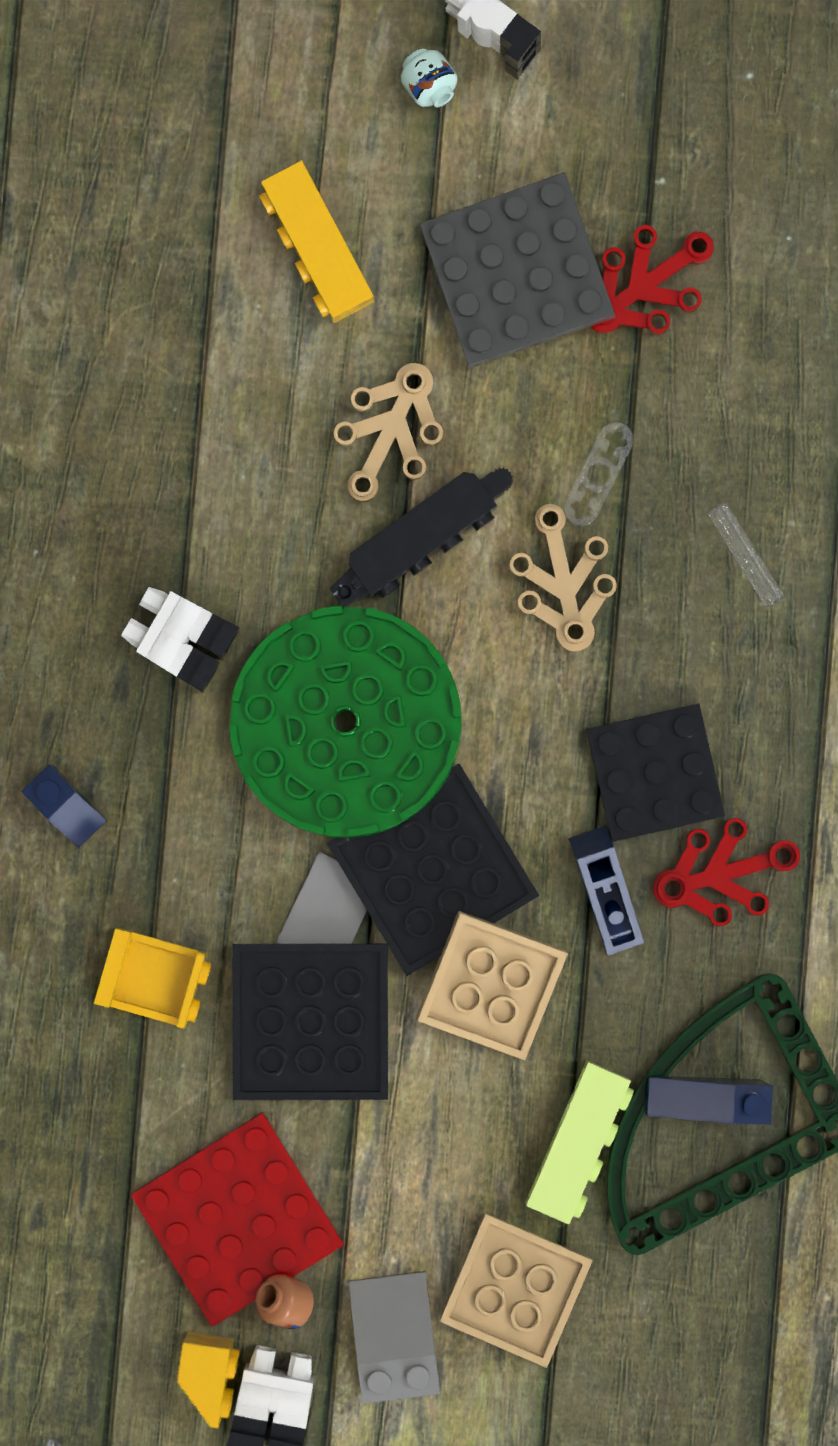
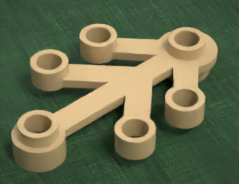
(392, 426)
(563, 584)

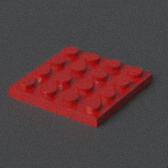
(237, 1218)

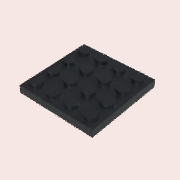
(433, 867)
(310, 1021)

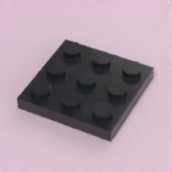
(655, 772)

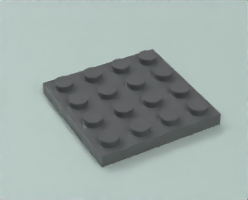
(517, 270)

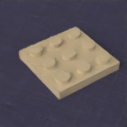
(491, 985)
(516, 1290)

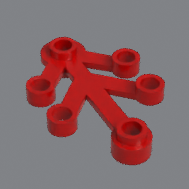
(644, 285)
(719, 874)

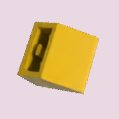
(204, 1374)

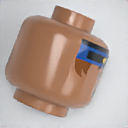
(285, 1301)

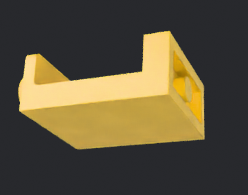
(152, 978)

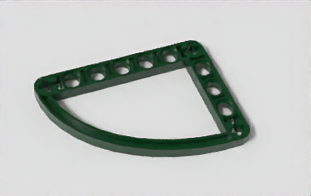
(751, 1165)

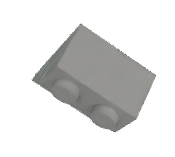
(394, 1337)

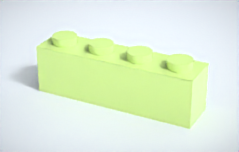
(578, 1142)

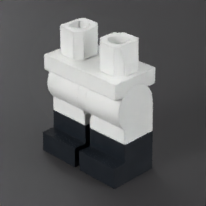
(500, 28)
(172, 629)
(273, 1391)

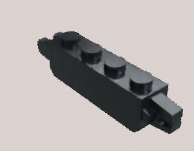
(419, 534)

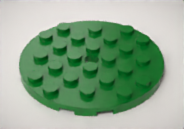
(355, 778)

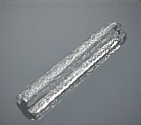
(746, 554)

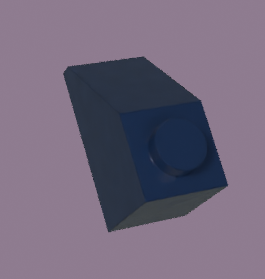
(64, 805)

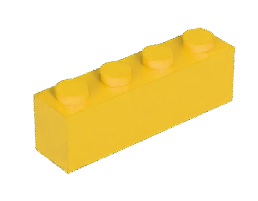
(317, 242)

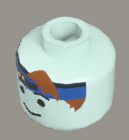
(428, 78)

